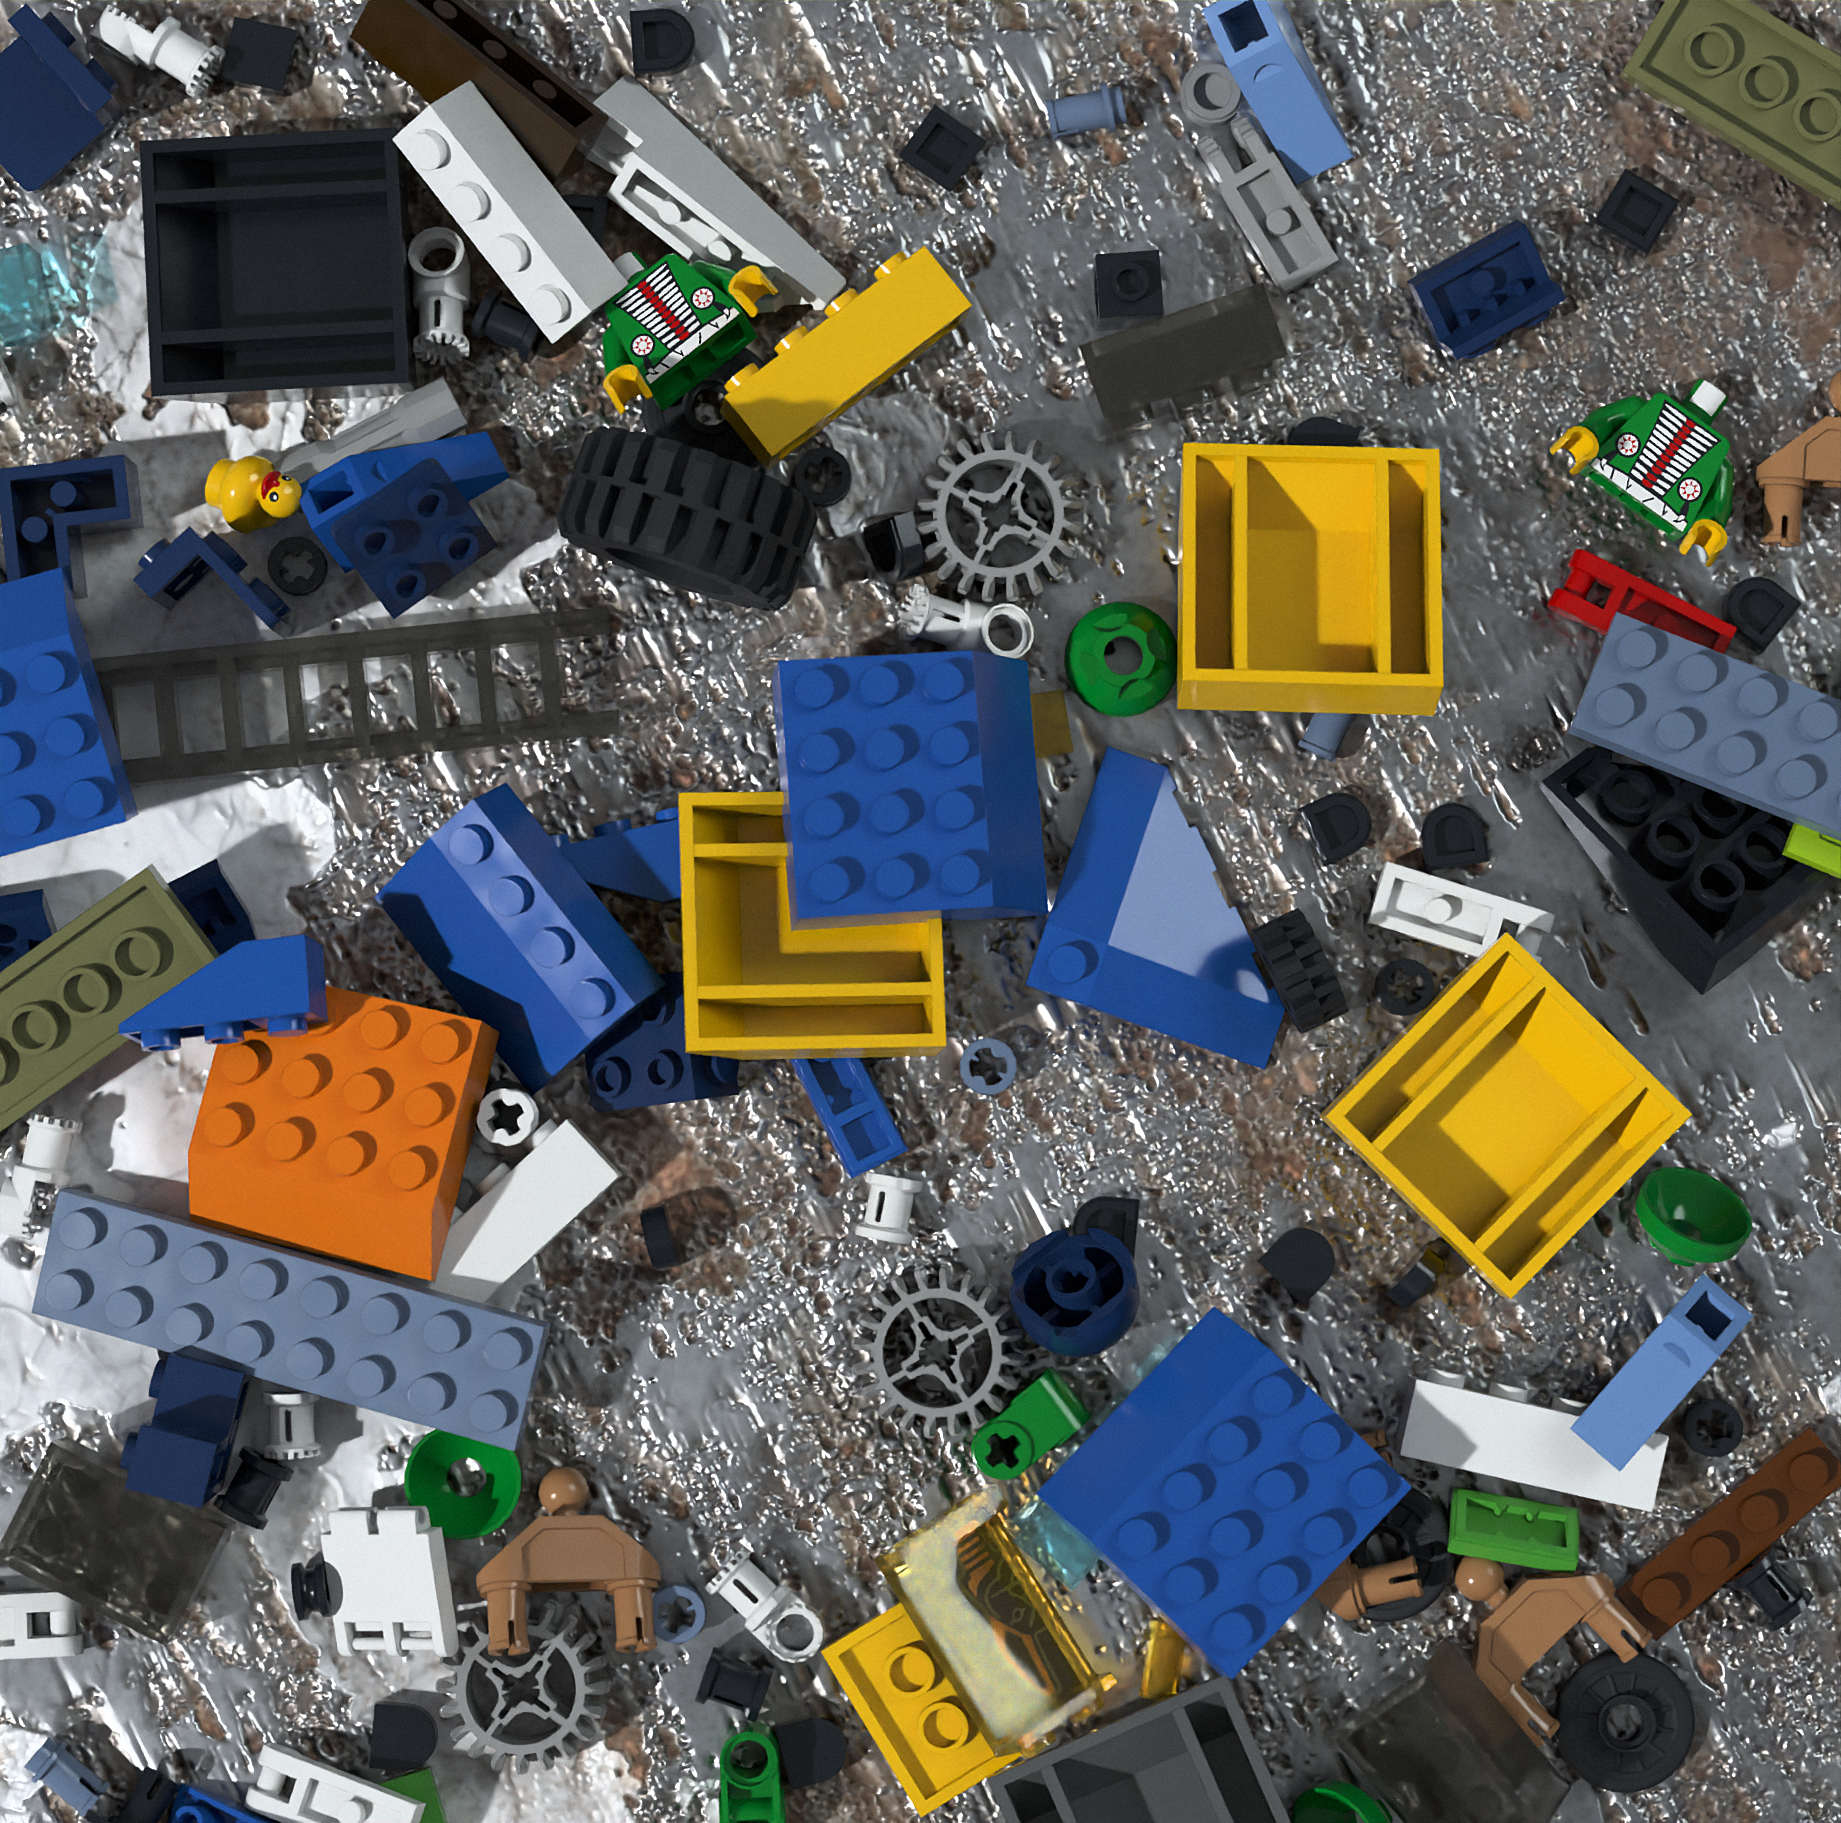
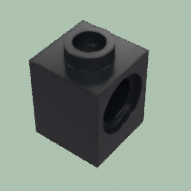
(1127, 289)

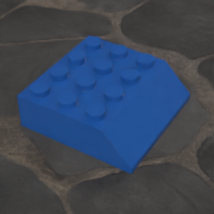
(55, 731)
(908, 789)
(1223, 1491)

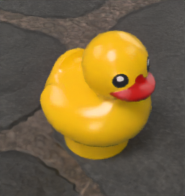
(251, 493)

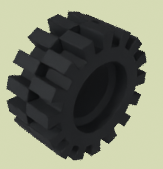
(1299, 970)

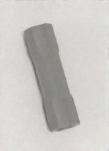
(416, 418)

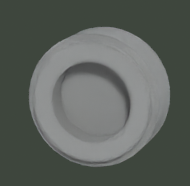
(1210, 94)

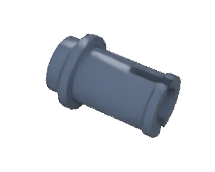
(1086, 112)
(1326, 734)
(66, 1776)

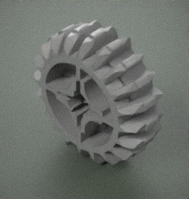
(1025, 532)
(965, 1398)
(548, 1704)

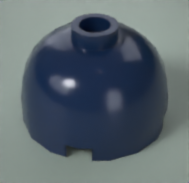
(1075, 1292)

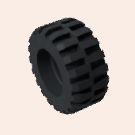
(687, 518)

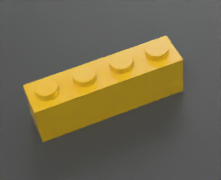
(844, 356)

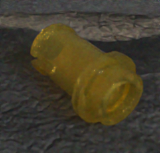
(1162, 1660)

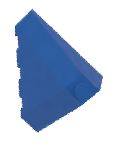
(1146, 926)

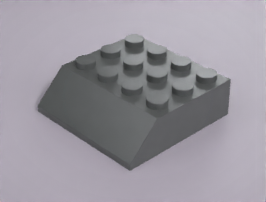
(1161, 1764)

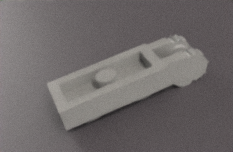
(1269, 210)

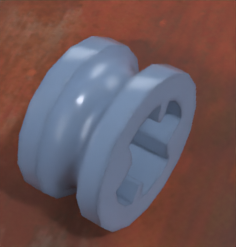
(998, 1049)
(686, 1629)

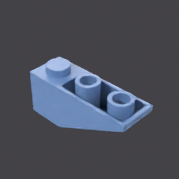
(1279, 84)
(1661, 1372)

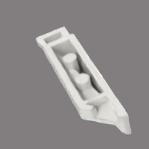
(699, 203)

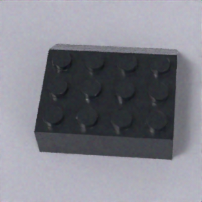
(278, 267)

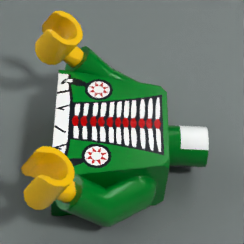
(675, 325)
(1661, 462)

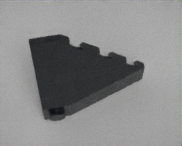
(1685, 861)

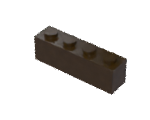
(449, 43)

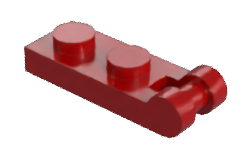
(1636, 600)

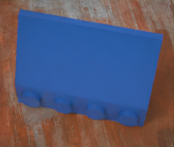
(518, 936)

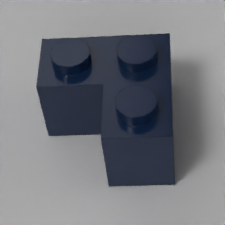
(56, 503)
(193, 1431)

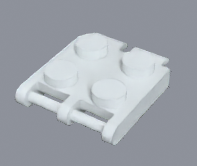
(388, 1577)

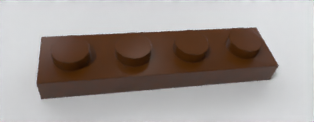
(1730, 1532)

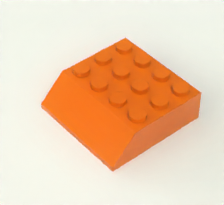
(343, 1132)

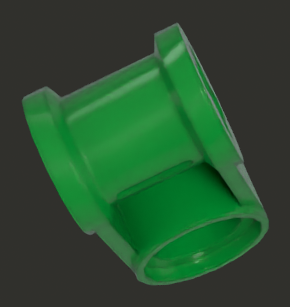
(1037, 1418)
(751, 1793)

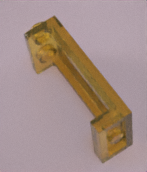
(993, 1626)

